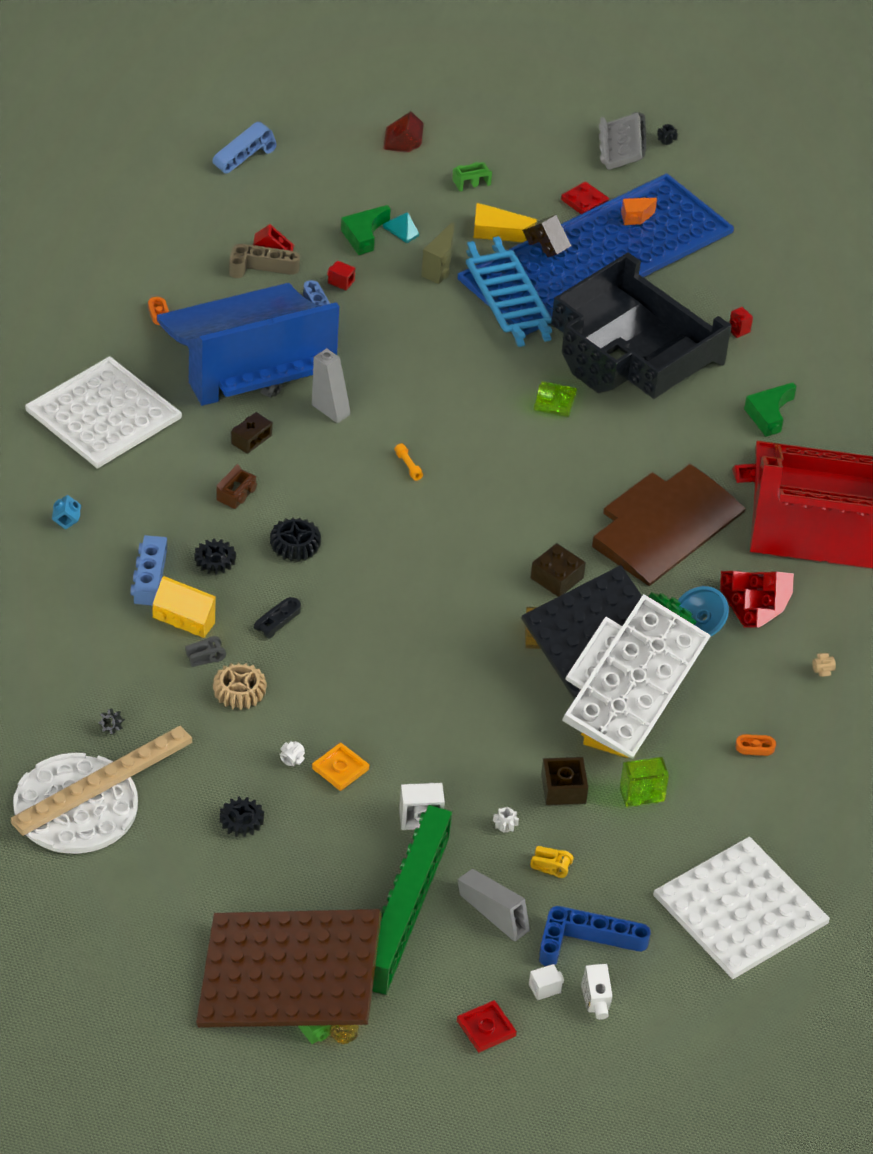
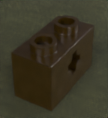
(251, 432)

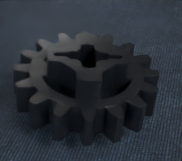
(215, 556)
(241, 816)

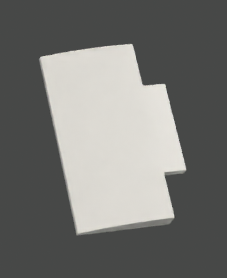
(631, 674)

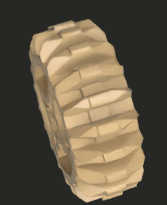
(240, 680)

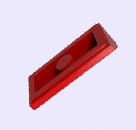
(744, 473)

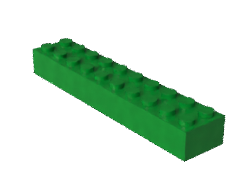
(410, 893)

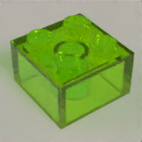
(644, 781)

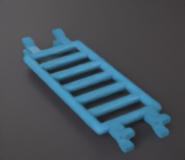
(501, 253)

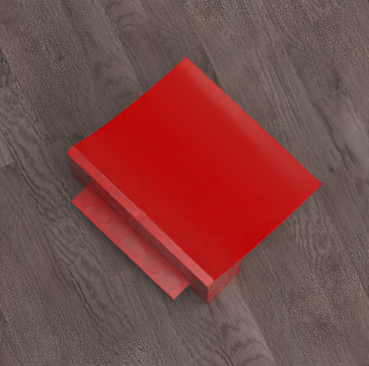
(813, 504)

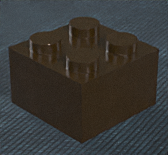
(557, 570)
(564, 781)

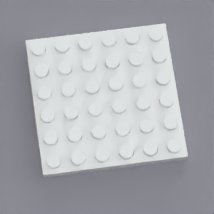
(103, 412)
(741, 907)

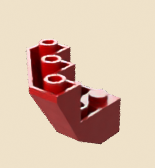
(756, 595)

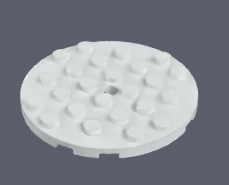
(88, 825)

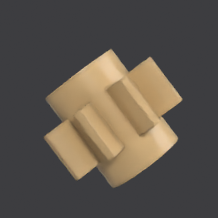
(824, 664)

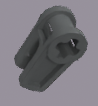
(204, 651)

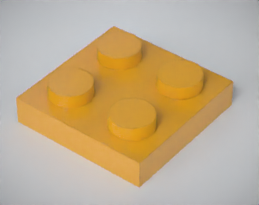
(340, 766)

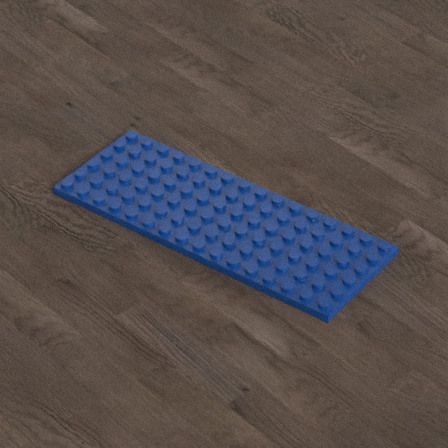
(600, 237)

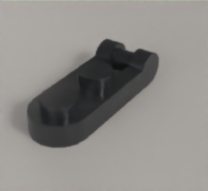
(278, 616)

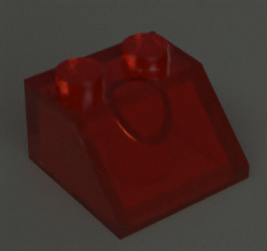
(404, 134)

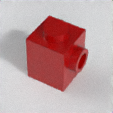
(341, 275)

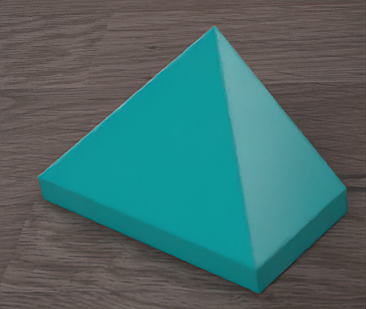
(402, 227)

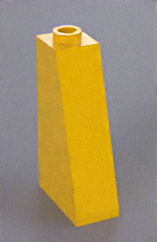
(497, 222)

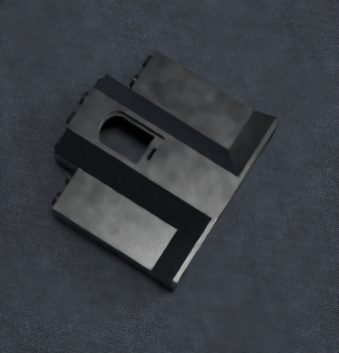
(631, 314)

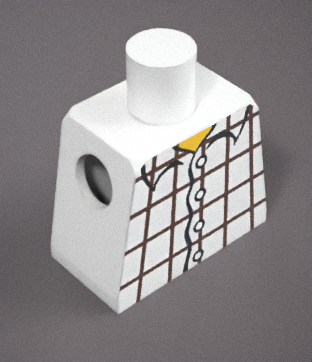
(597, 990)

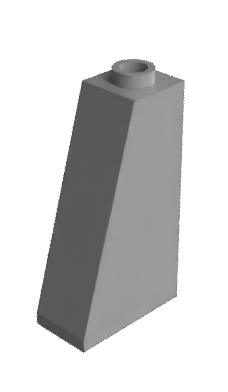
(329, 386)
(496, 903)

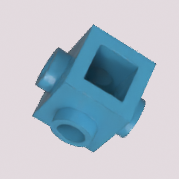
(66, 512)

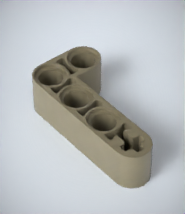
(263, 259)

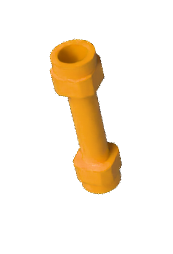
(414, 471)

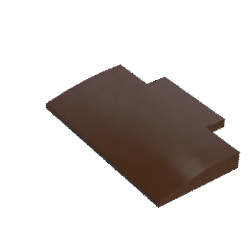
(664, 522)

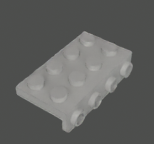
(620, 141)

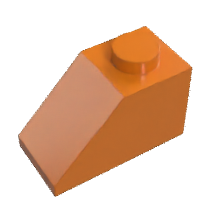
(637, 210)

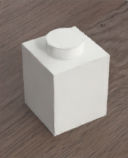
(546, 982)

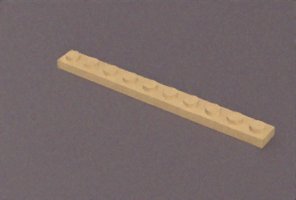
(100, 780)

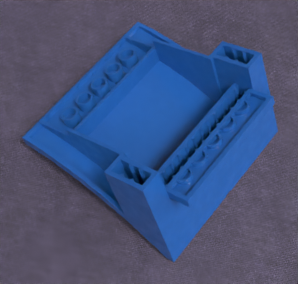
(252, 340)

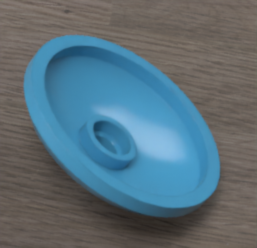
(708, 603)

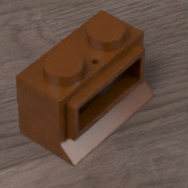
(235, 498)

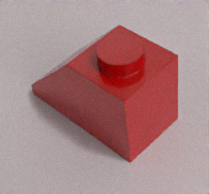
(272, 238)

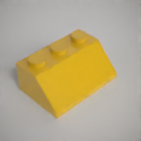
(184, 607)

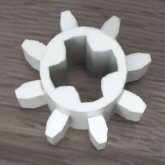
(292, 753)
(506, 819)

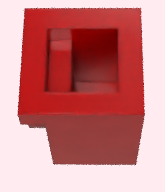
(741, 322)

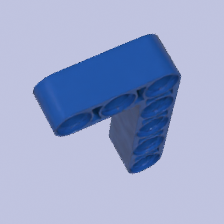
(589, 927)

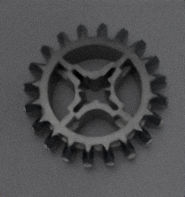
(295, 539)

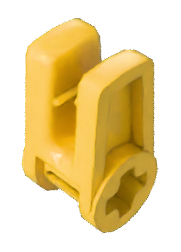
(551, 861)

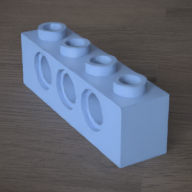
(150, 569)

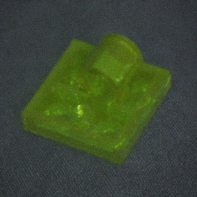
(555, 399)

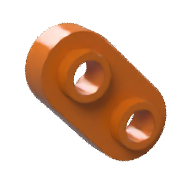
(157, 306)
(755, 745)

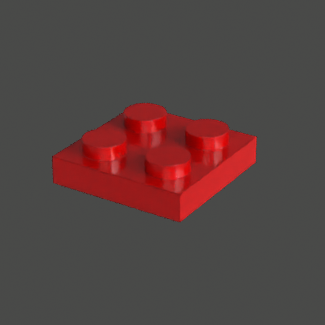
(584, 198)
(486, 1026)

